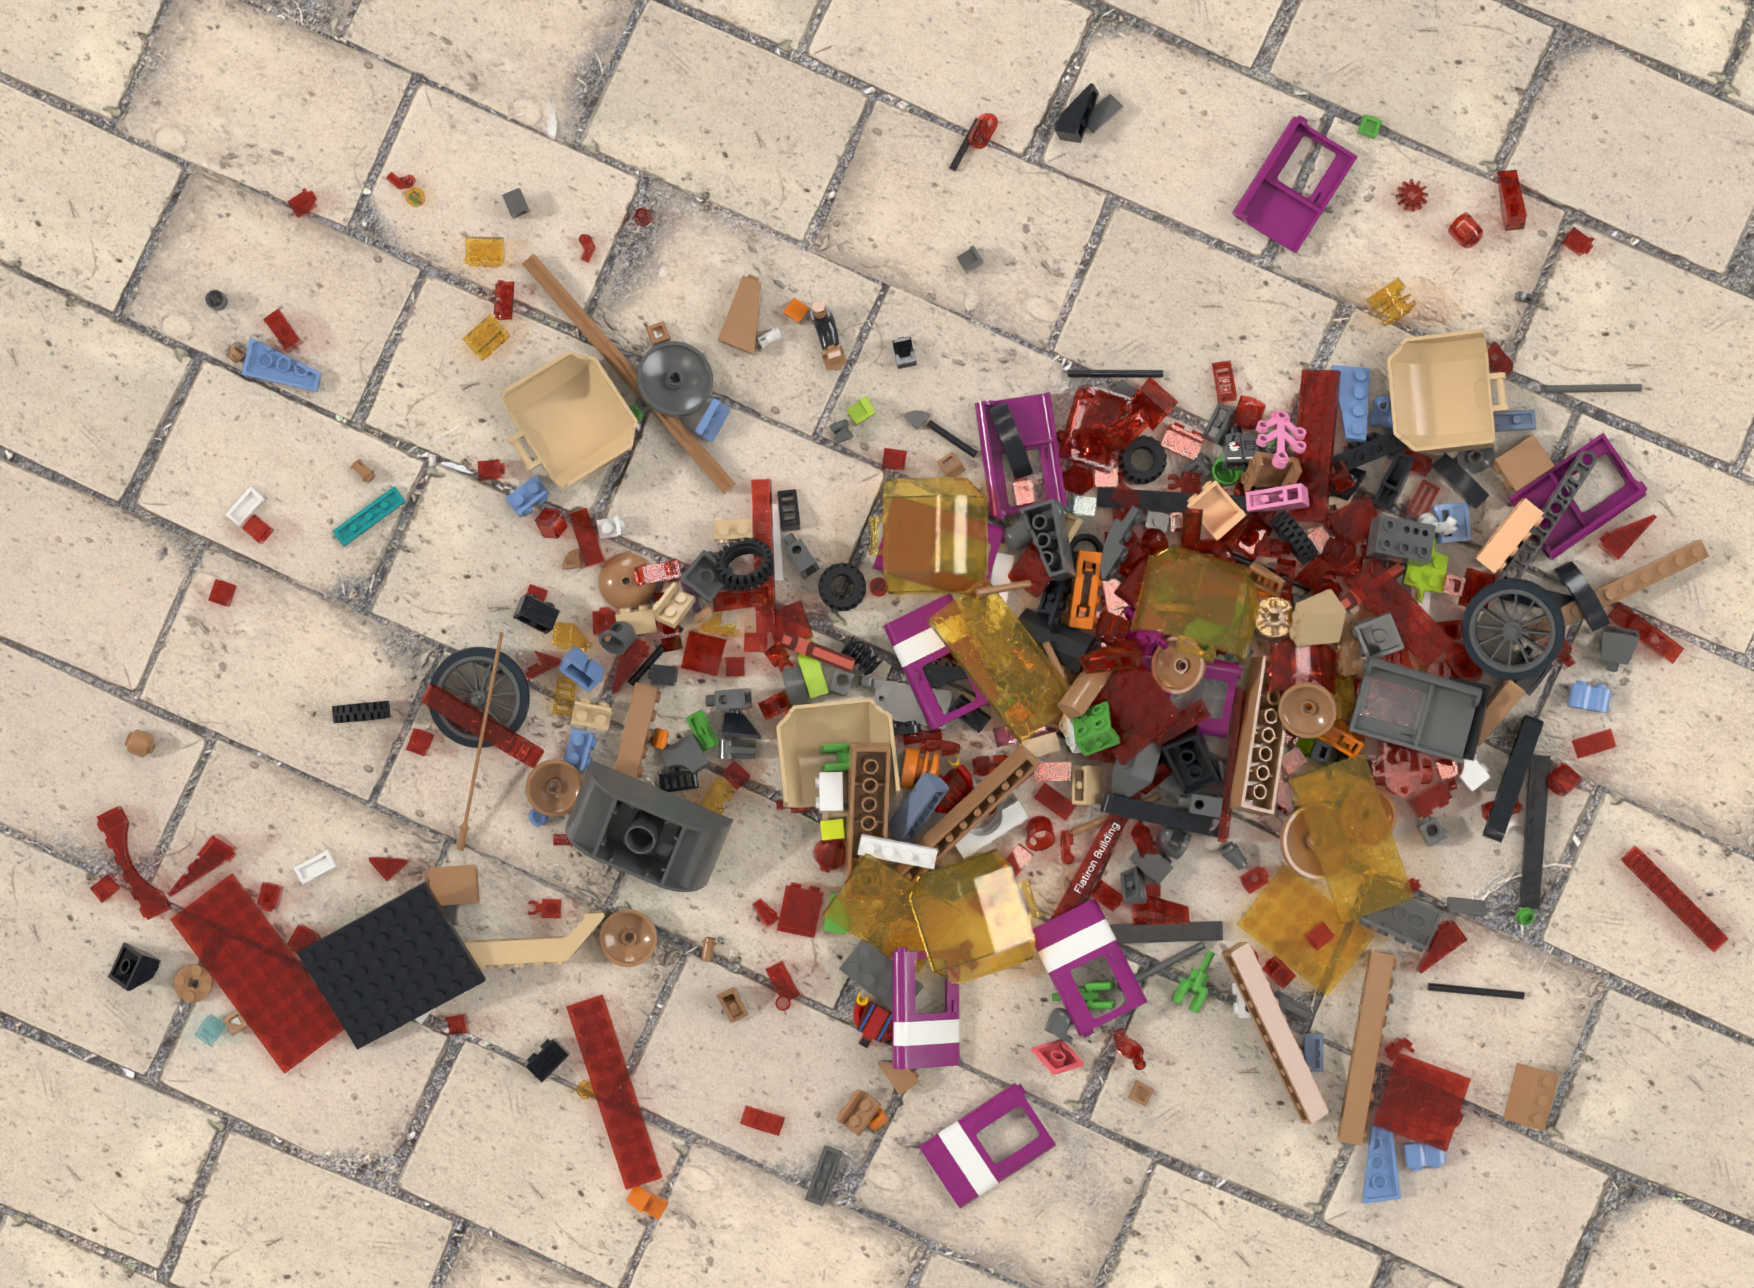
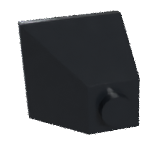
(738, 725)
(133, 967)

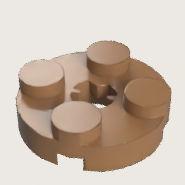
(188, 993)

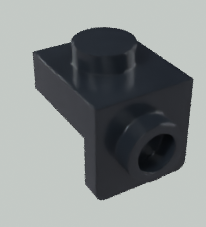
(904, 352)

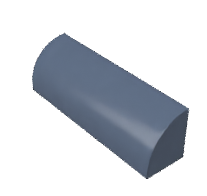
(917, 807)

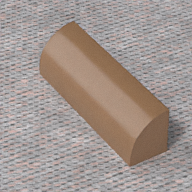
(1082, 693)

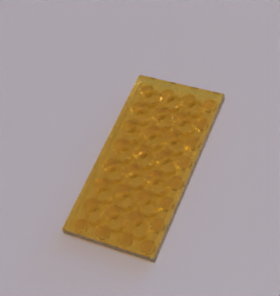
(1001, 660)
(1352, 838)

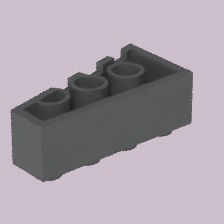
(1051, 537)

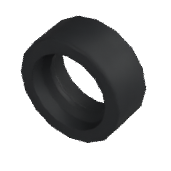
(1085, 537)

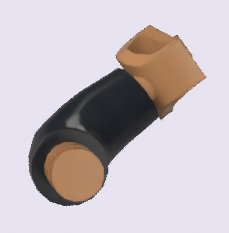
(828, 336)

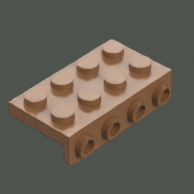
(1348, 655)

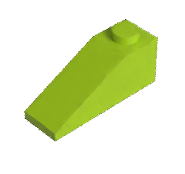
(812, 675)

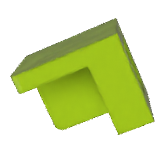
(861, 411)

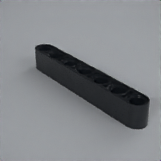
(1513, 778)
(1159, 814)

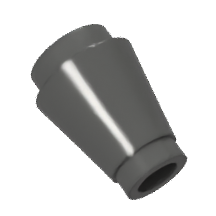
(1233, 854)

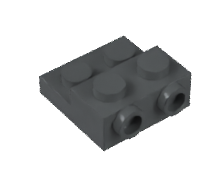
(703, 576)
(1378, 636)

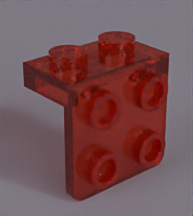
(1031, 568)

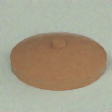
(1298, 847)

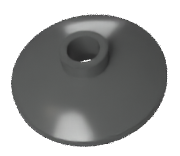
(1477, 462)

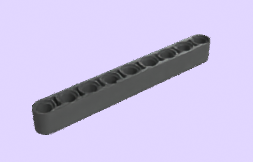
(1552, 518)

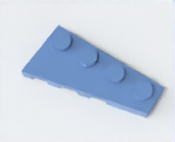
(270, 365)
(1353, 401)
(1381, 1171)

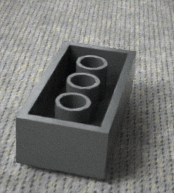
(872, 972)

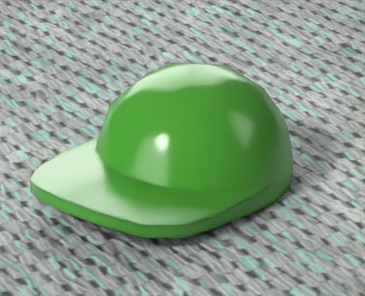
(1225, 477)

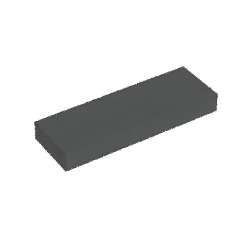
(823, 1175)

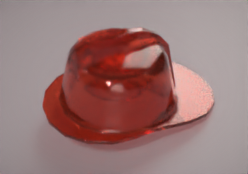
(1461, 664)

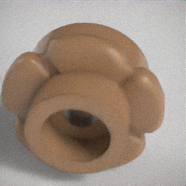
(236, 354)

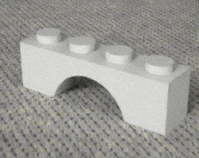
(1472, 774)
(1008, 815)

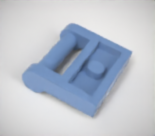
(1461, 514)

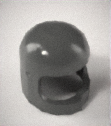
(1018, 535)
(621, 639)
(1173, 841)
(1059, 1023)

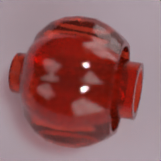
(829, 854)

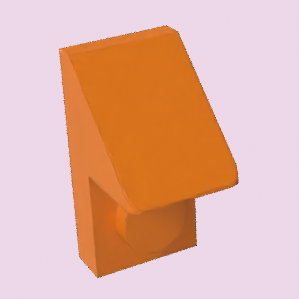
(647, 1201)

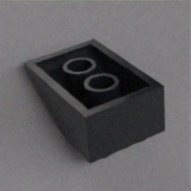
(1191, 760)

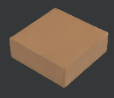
(1141, 1093)

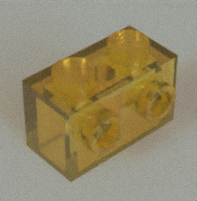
(717, 795)

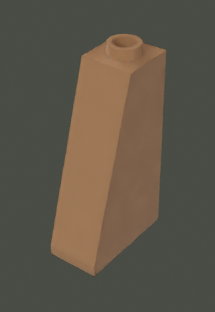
(742, 319)
(1498, 706)

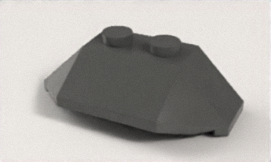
(1137, 773)

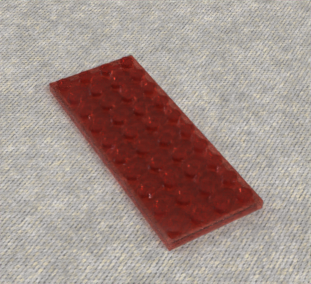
(258, 973)

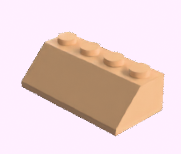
(1509, 535)

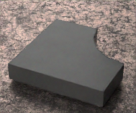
(685, 754)

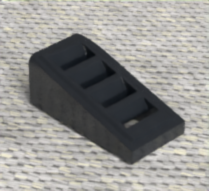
(788, 526)
(695, 783)

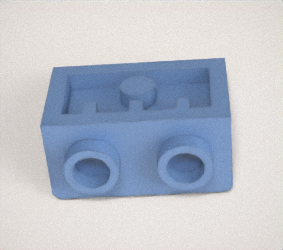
(712, 420)
(528, 496)
(579, 749)

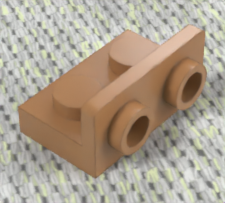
(858, 1111)

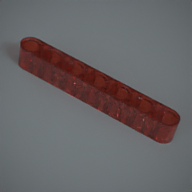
(472, 720)
(1674, 898)

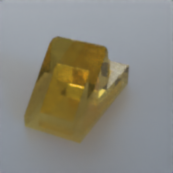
(714, 626)

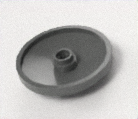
(674, 379)

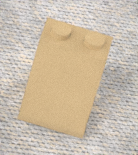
(1318, 620)

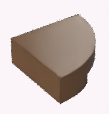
(572, 560)

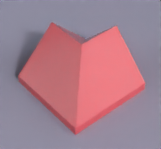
(1057, 1057)

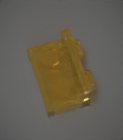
(486, 337)

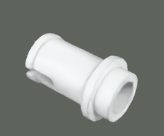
(770, 337)

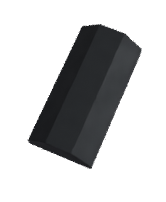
(1066, 643)

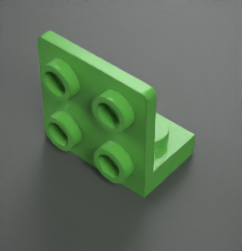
(1094, 730)

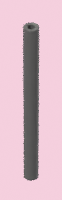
(1593, 388)
(1169, 962)

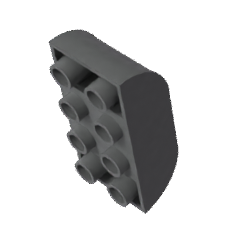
(645, 830)

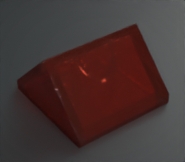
(1156, 401)

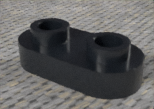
(909, 728)

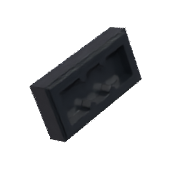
(1358, 476)

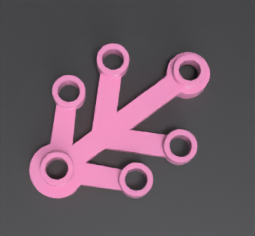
(1281, 421)

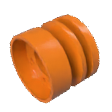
(915, 767)

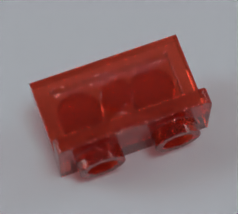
(1474, 583)

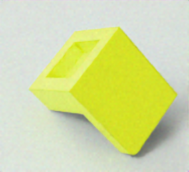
(833, 829)

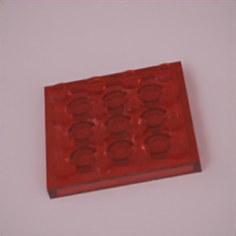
(1137, 710)
(1421, 1102)

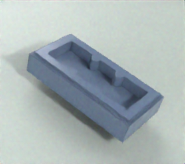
(1314, 1051)

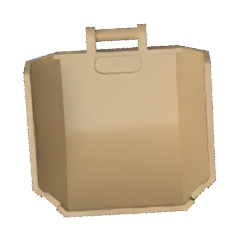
(1444, 392)
(569, 419)
(816, 724)

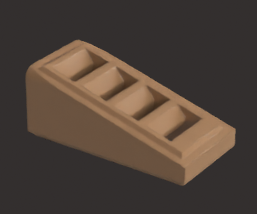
(1269, 575)

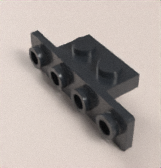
(1360, 453)
(1054, 602)

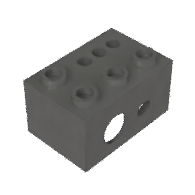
(1401, 539)

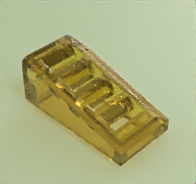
(560, 680)

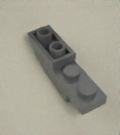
(1114, 548)

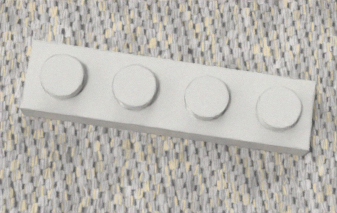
(898, 851)

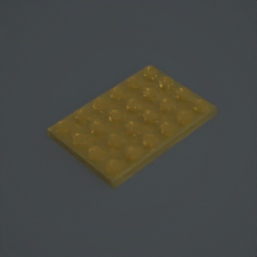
(878, 908)
(1286, 912)

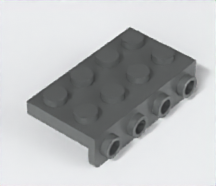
(1407, 921)

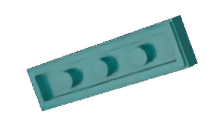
(369, 516)

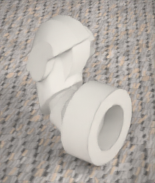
(1442, 528)

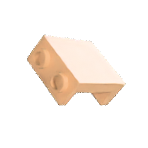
(1219, 510)

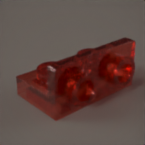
(1182, 441)

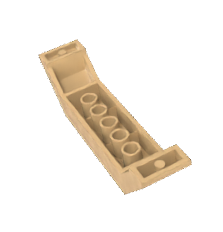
(534, 949)

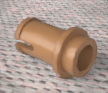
(366, 474)
(708, 949)

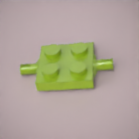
(1428, 577)

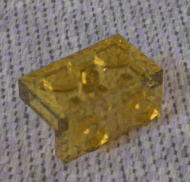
(484, 251)

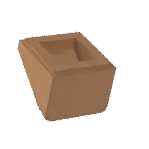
(951, 465)

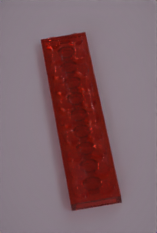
(614, 1091)

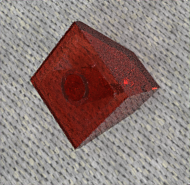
(1246, 535)
(703, 653)

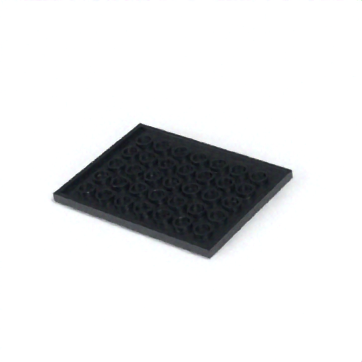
(391, 965)

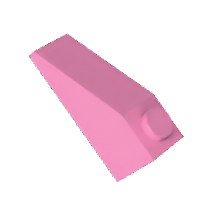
(1278, 498)

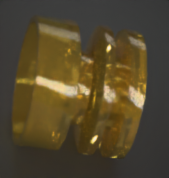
(1391, 302)
(1284, 617)

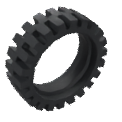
(1292, 533)
(738, 549)
(361, 712)

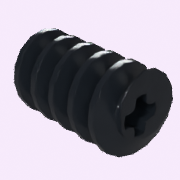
(861, 657)

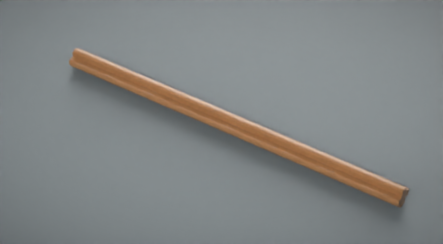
(625, 370)

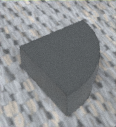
(1524, 297)
(916, 418)

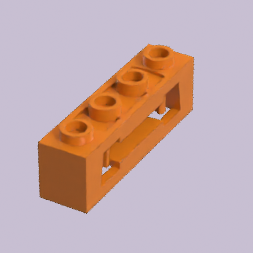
(1093, 600)
(1341, 733)

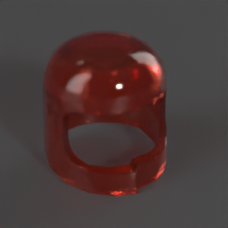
(1468, 233)
(1247, 414)
(1563, 780)
(1041, 823)

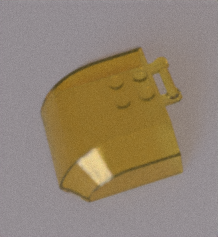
(932, 535)
(1198, 602)
(974, 917)

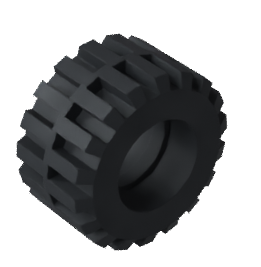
(1147, 476)
(849, 571)

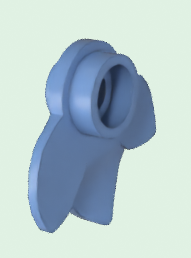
(1381, 415)

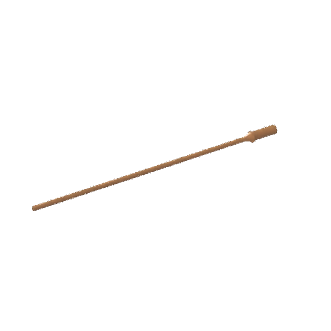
(464, 827)

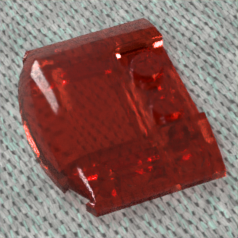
(1299, 664)

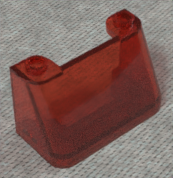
(1092, 408)

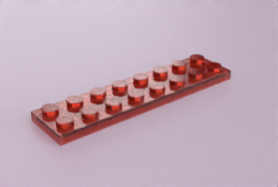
(1318, 417)

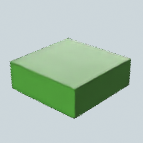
(1369, 126)

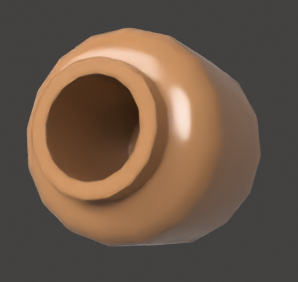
(139, 743)

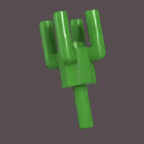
(842, 751)
(1195, 984)
(1091, 995)

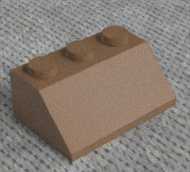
(1531, 1096)

